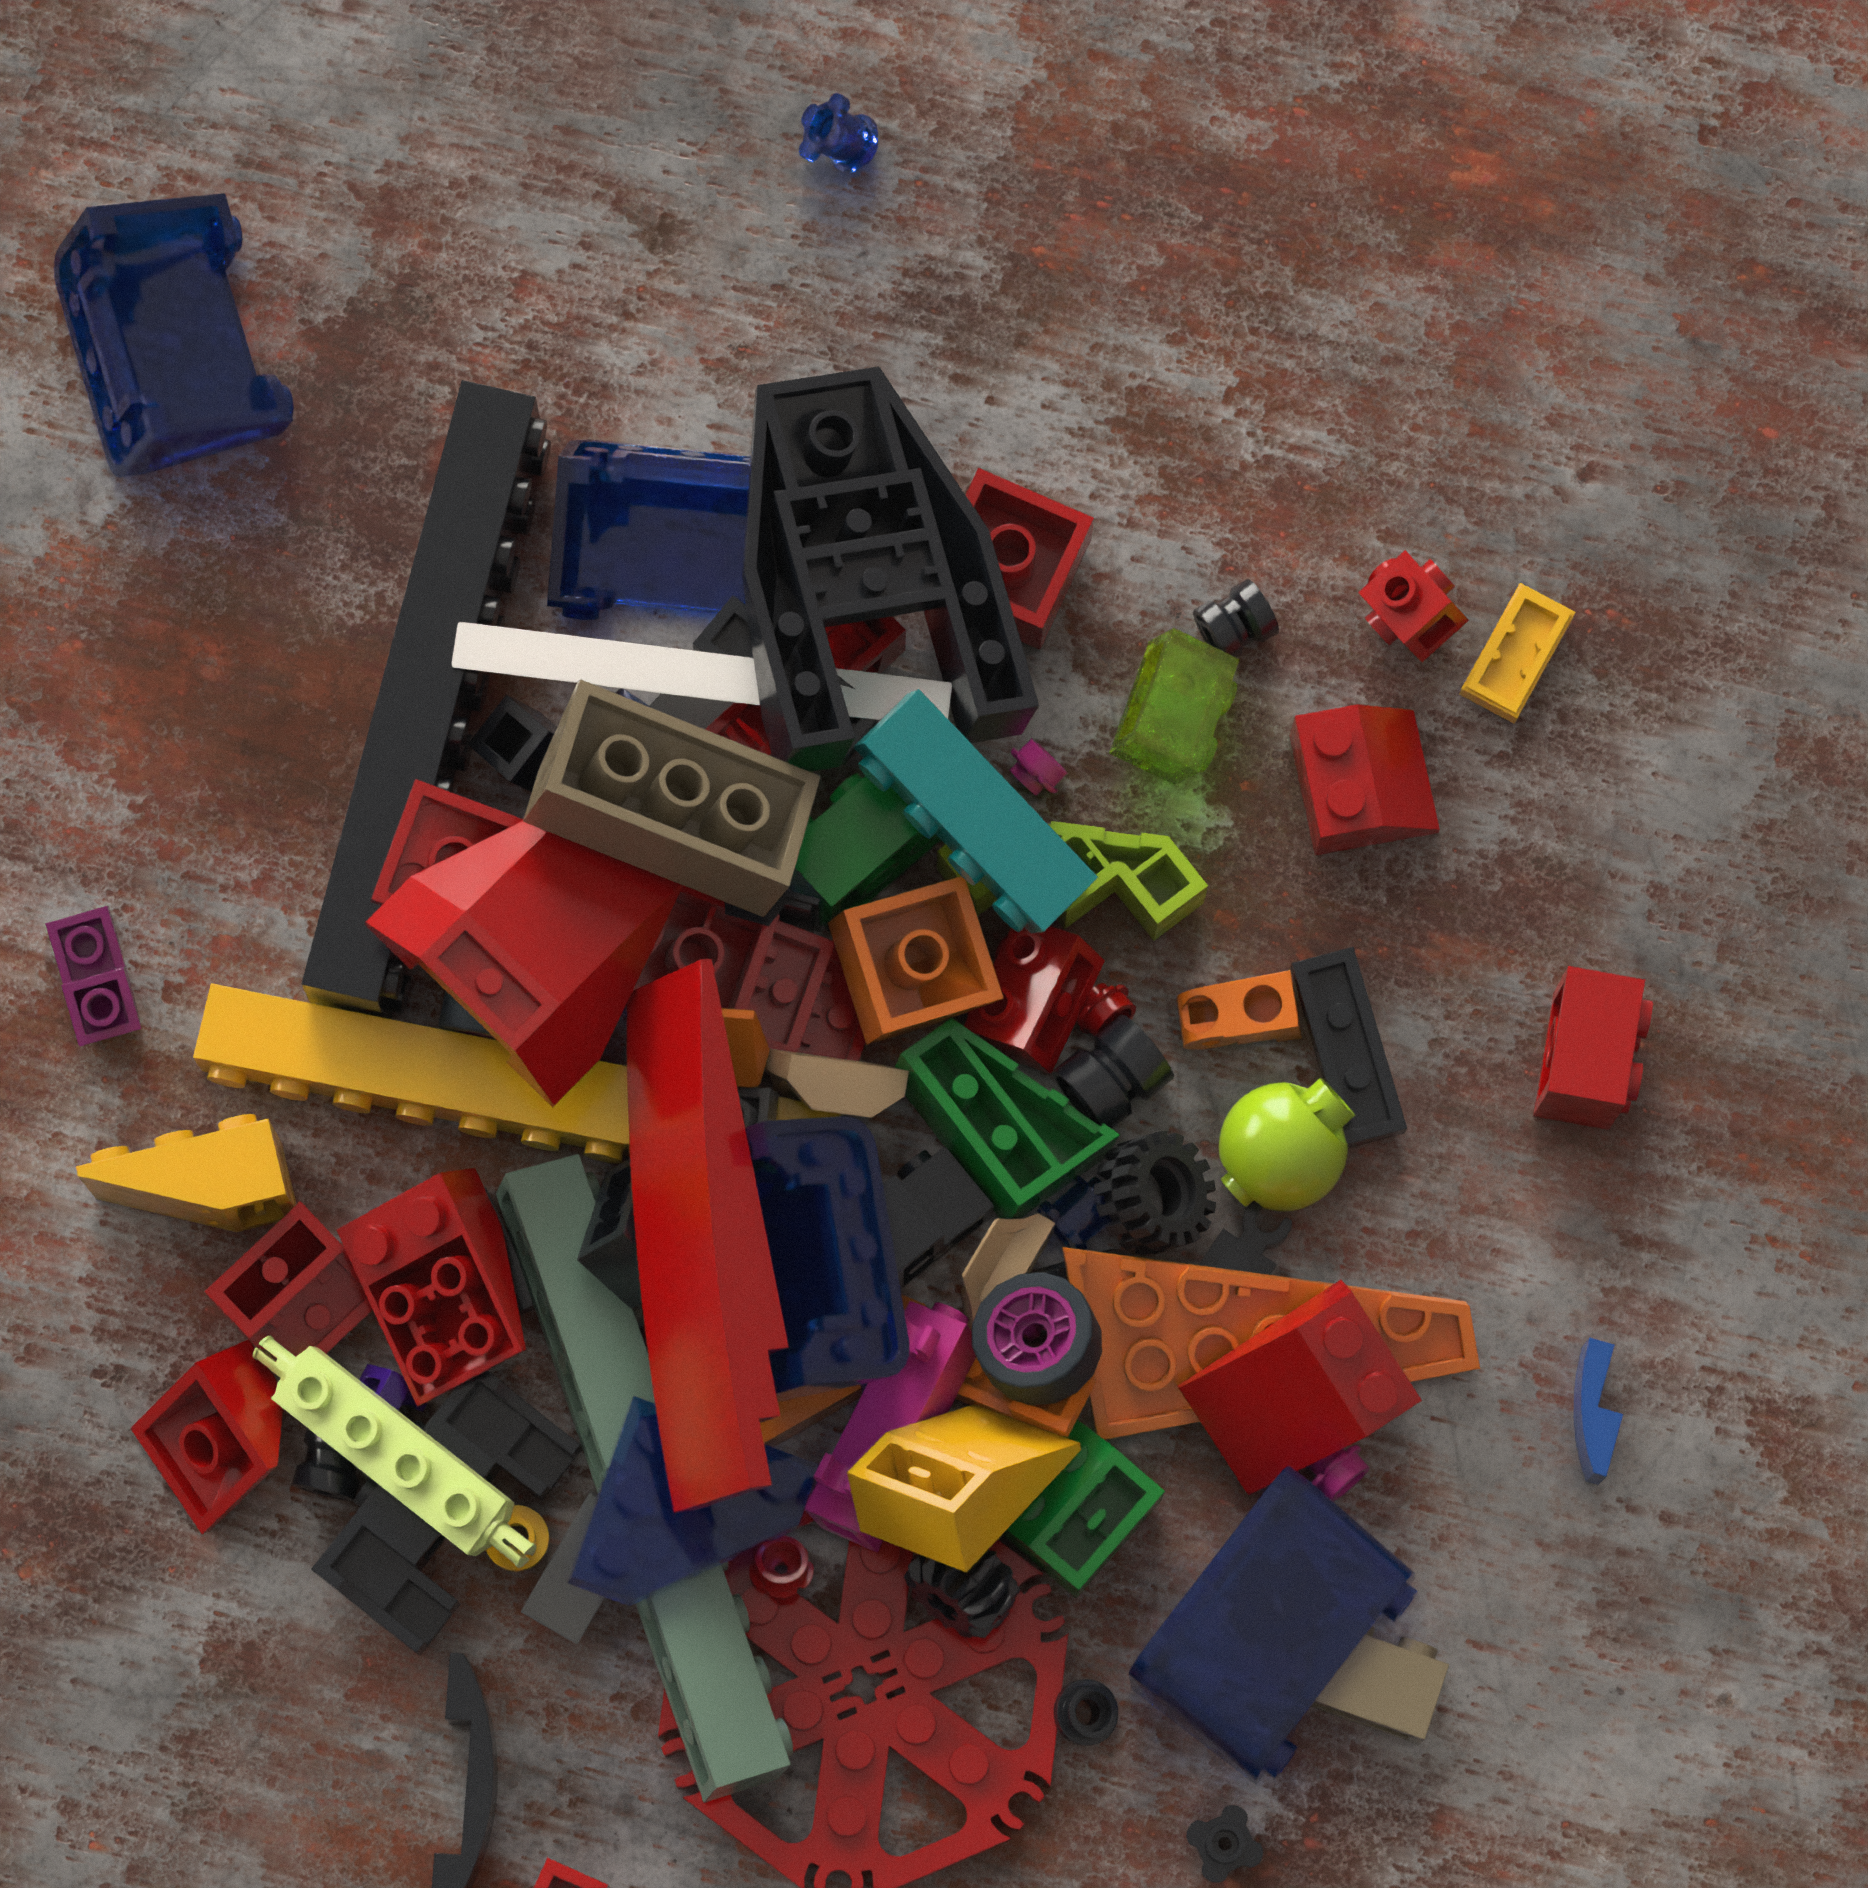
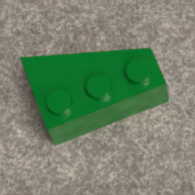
(998, 1121)

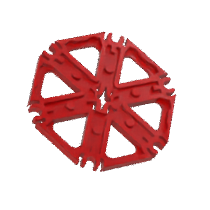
(909, 1724)

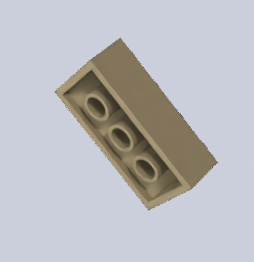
(673, 799)

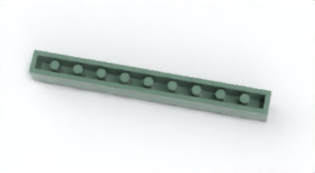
(601, 1365)

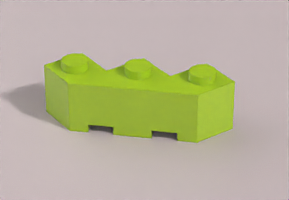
(1142, 870)

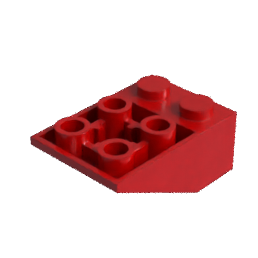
(438, 1281)

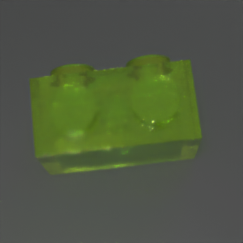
(1175, 707)

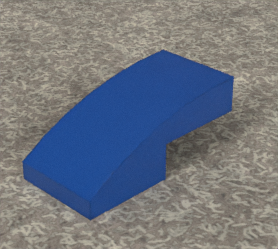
(1594, 1426)

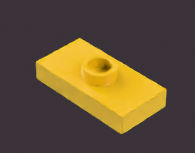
(1517, 653)

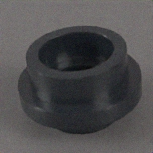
(1103, 1710)

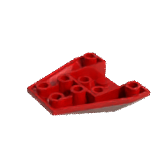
(532, 944)

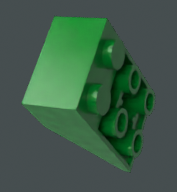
(1085, 1513)

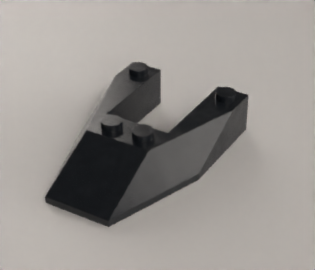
(859, 526)

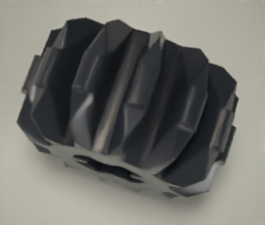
(963, 1600)

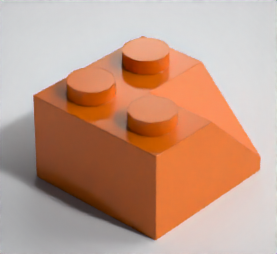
(914, 959)

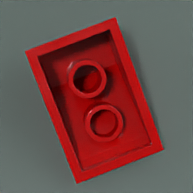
(1300, 1389)

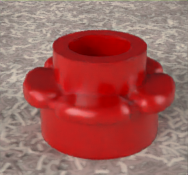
(1104, 1006)
(785, 1552)

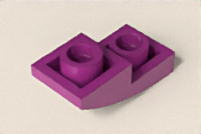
(94, 976)

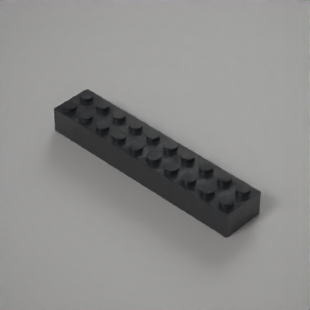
(423, 701)

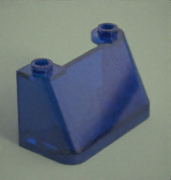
(164, 333)
(647, 528)
(829, 1254)
(1270, 1625)

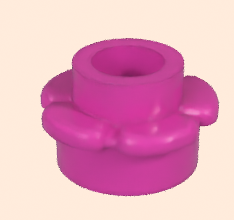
(1036, 768)
(1339, 1472)

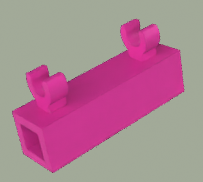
(923, 1389)

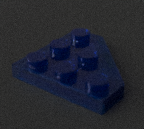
(643, 1546)

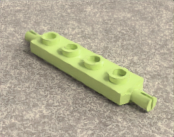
(394, 1451)

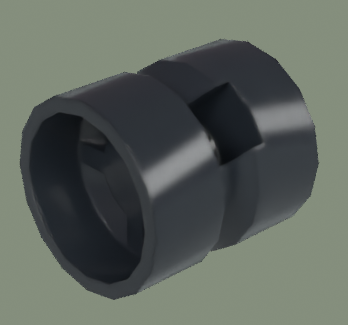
(1114, 1073)

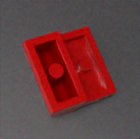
(293, 1287)

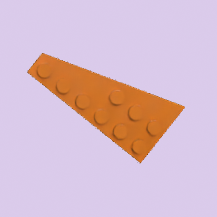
(1178, 1318)

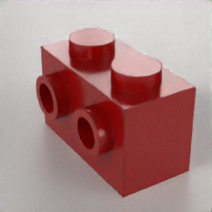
(1043, 992)

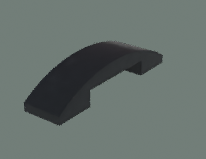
(469, 1707)

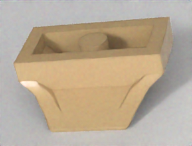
(835, 1083)
(1006, 1251)

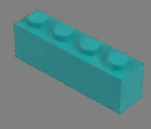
(974, 813)

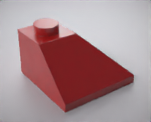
(215, 1433)

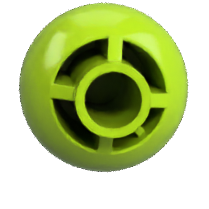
(1284, 1145)

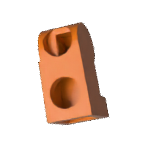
(1239, 1012)

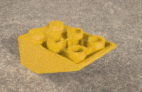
(214, 1179)
(954, 1482)

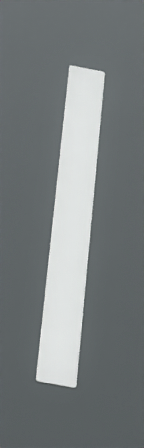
(661, 669)

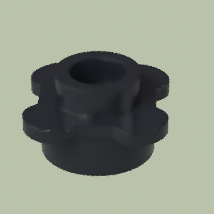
(1220, 1862)

